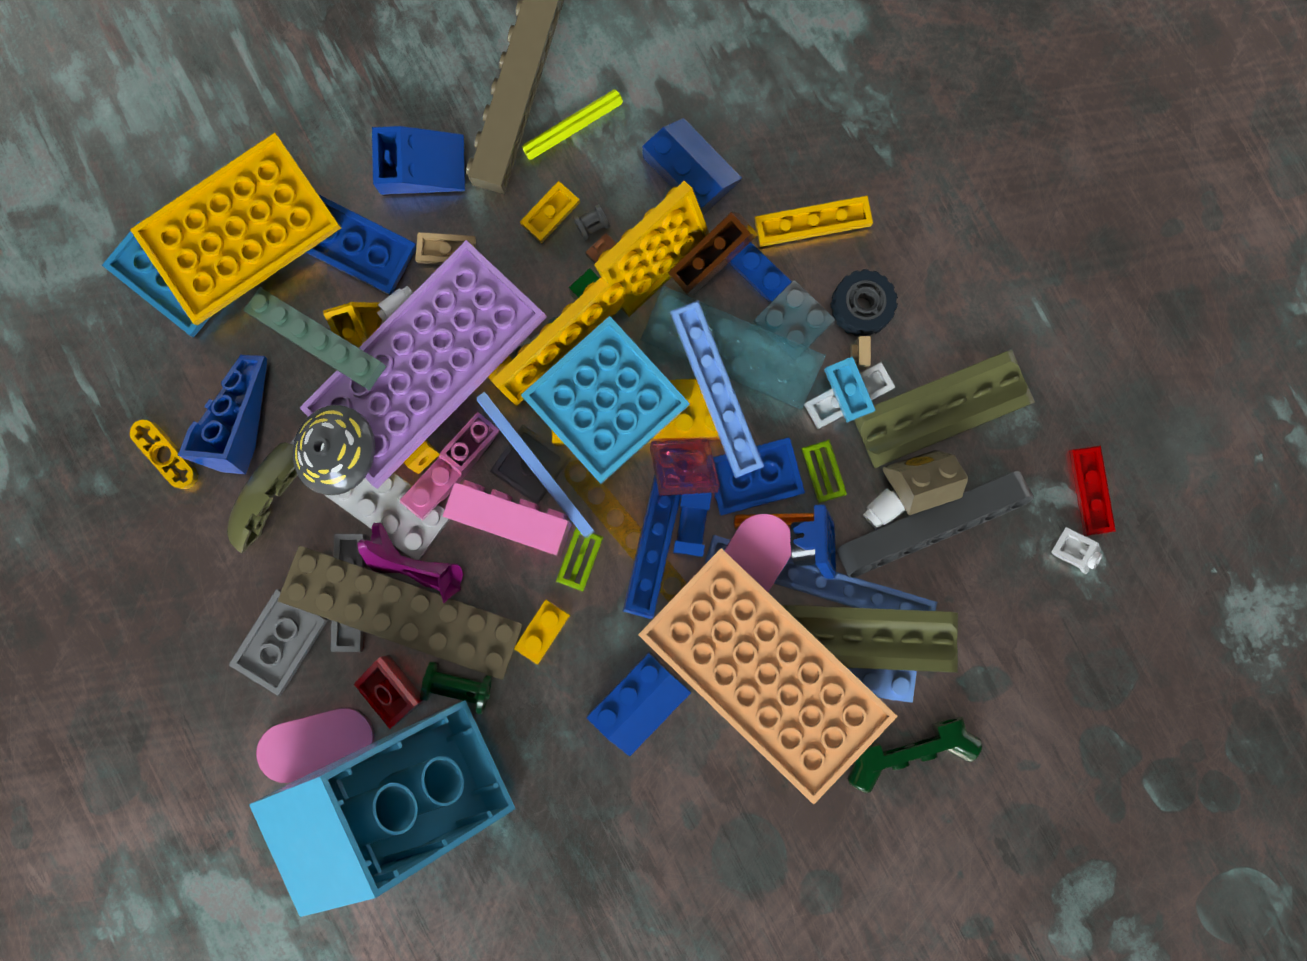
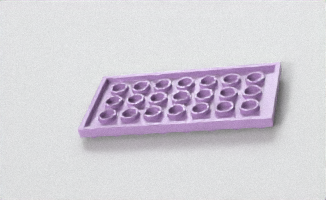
(435, 355)

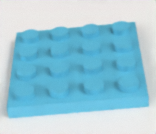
(605, 399)

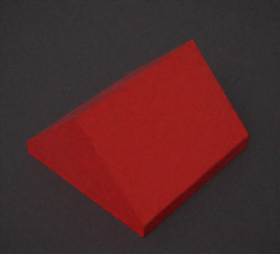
(388, 691)

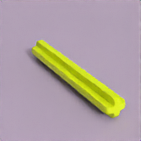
(572, 124)

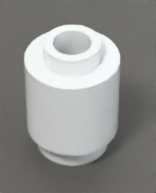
(393, 302)
(884, 509)

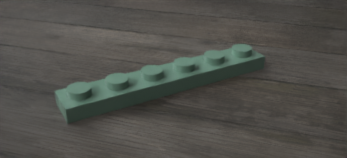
(315, 338)

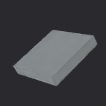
(516, 472)

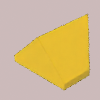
(354, 321)

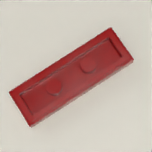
(1092, 490)

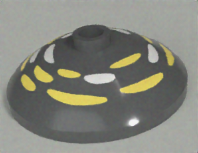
(346, 450)

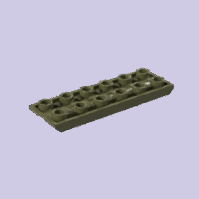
(944, 408)
(884, 636)

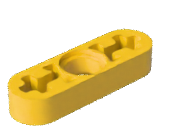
(171, 474)

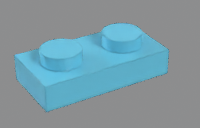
(849, 389)

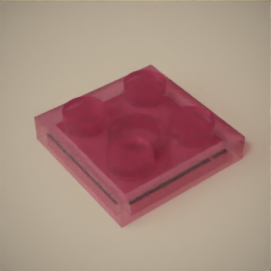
(684, 466)

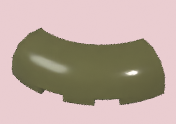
(252, 504)

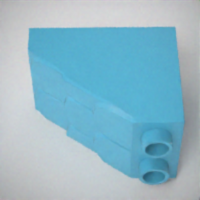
(382, 811)

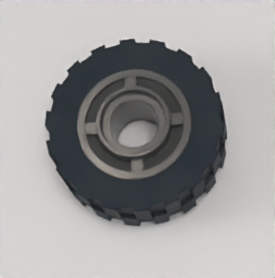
(876, 291)

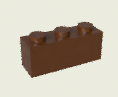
(713, 253)

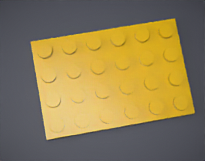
(235, 229)

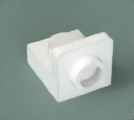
(1078, 550)

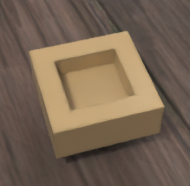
(861, 352)

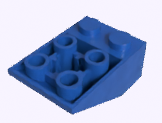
(417, 160)

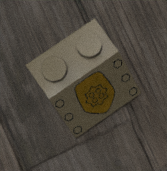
(927, 480)

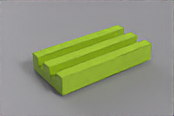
(813, 476)
(571, 582)

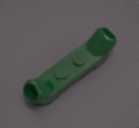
(949, 736)

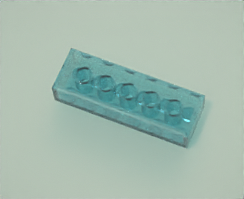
(747, 351)

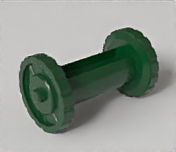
(455, 687)

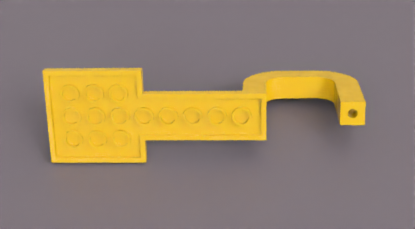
(628, 278)

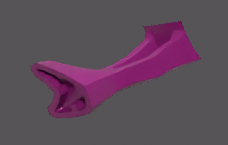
(384, 558)

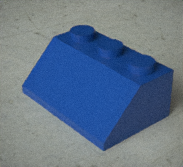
(684, 155)
(638, 704)

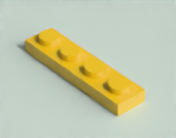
(813, 221)

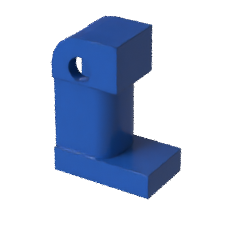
(692, 524)

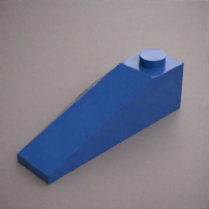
(229, 427)

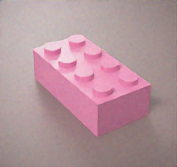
(508, 519)

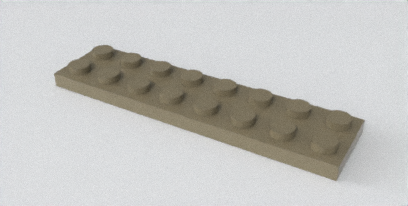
(400, 612)

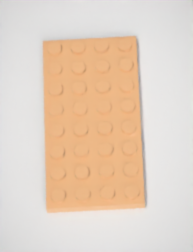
(767, 676)

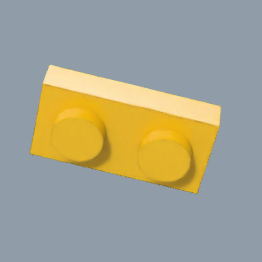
(550, 212)
(542, 631)

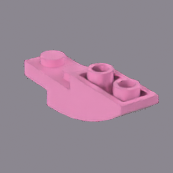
(451, 466)

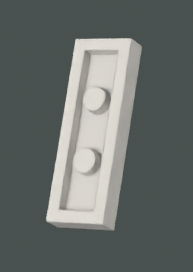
(826, 408)

